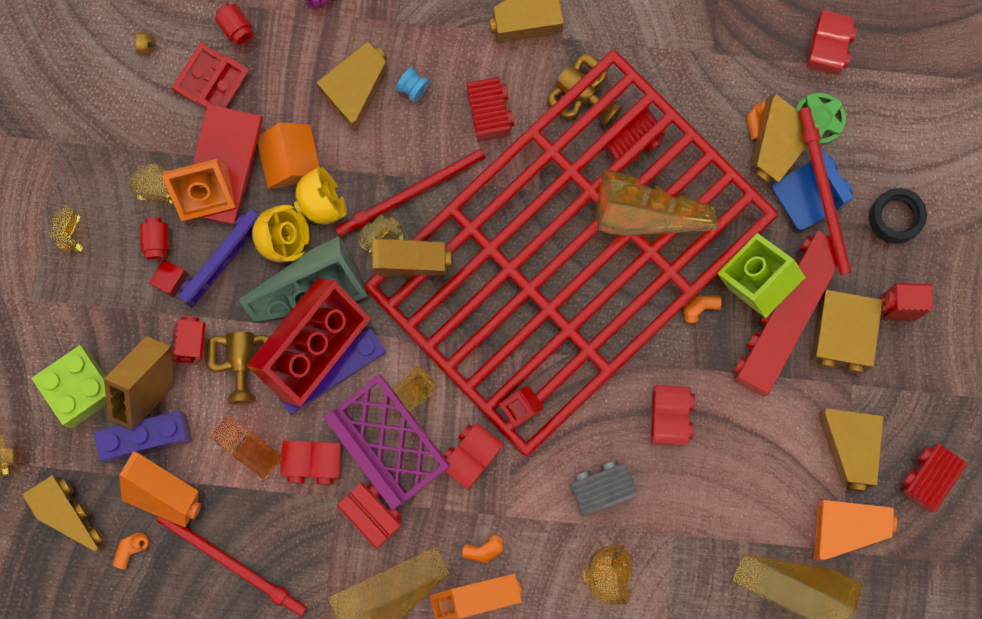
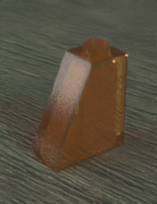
(246, 446)

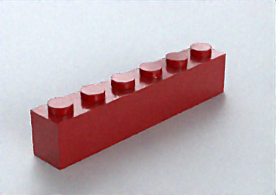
(787, 321)

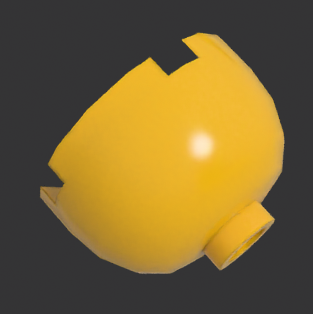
(318, 197)
(280, 234)

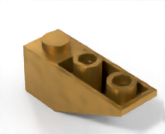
(55, 506)

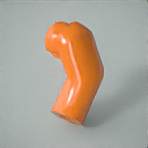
(754, 120)
(698, 305)
(129, 546)
(486, 552)

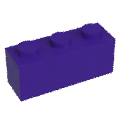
(148, 437)

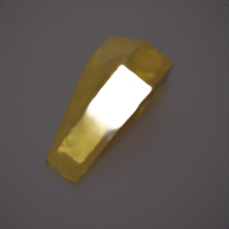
(635, 209)
(800, 588)
(393, 591)

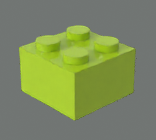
(761, 275)
(73, 387)

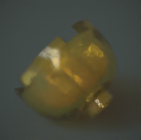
(608, 575)

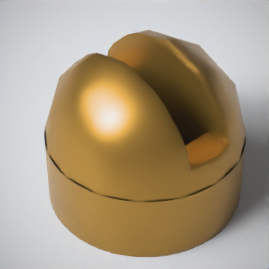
(142, 45)

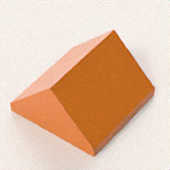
(287, 154)
(200, 189)

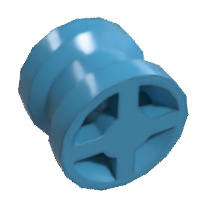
(412, 84)

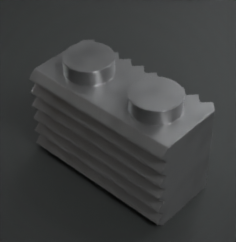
(603, 489)

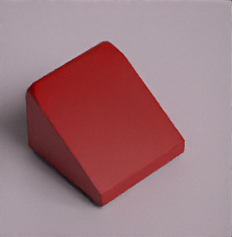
(168, 278)
(521, 406)

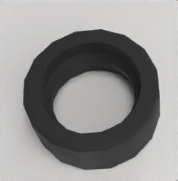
(909, 198)

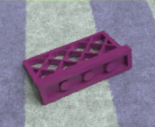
(369, 459)

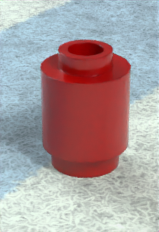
(234, 24)
(154, 239)

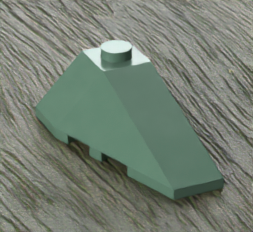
(284, 290)

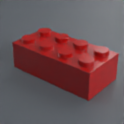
(309, 341)

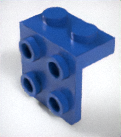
(801, 197)

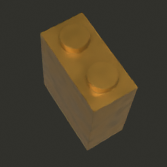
(846, 331)
(139, 382)

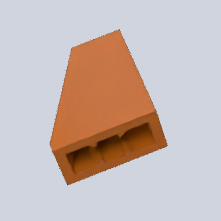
(157, 491)
(850, 526)
(477, 598)

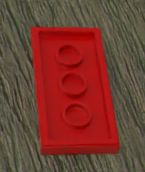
(231, 139)

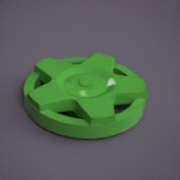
(825, 114)

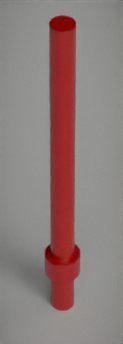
(811, 137)
(362, 217)
(278, 594)

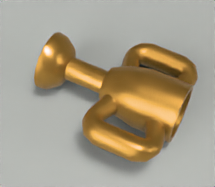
(569, 78)
(239, 352)

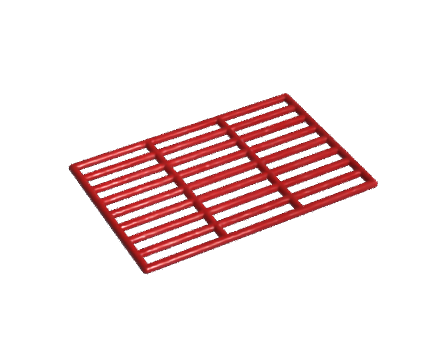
(530, 288)

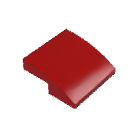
(209, 78)

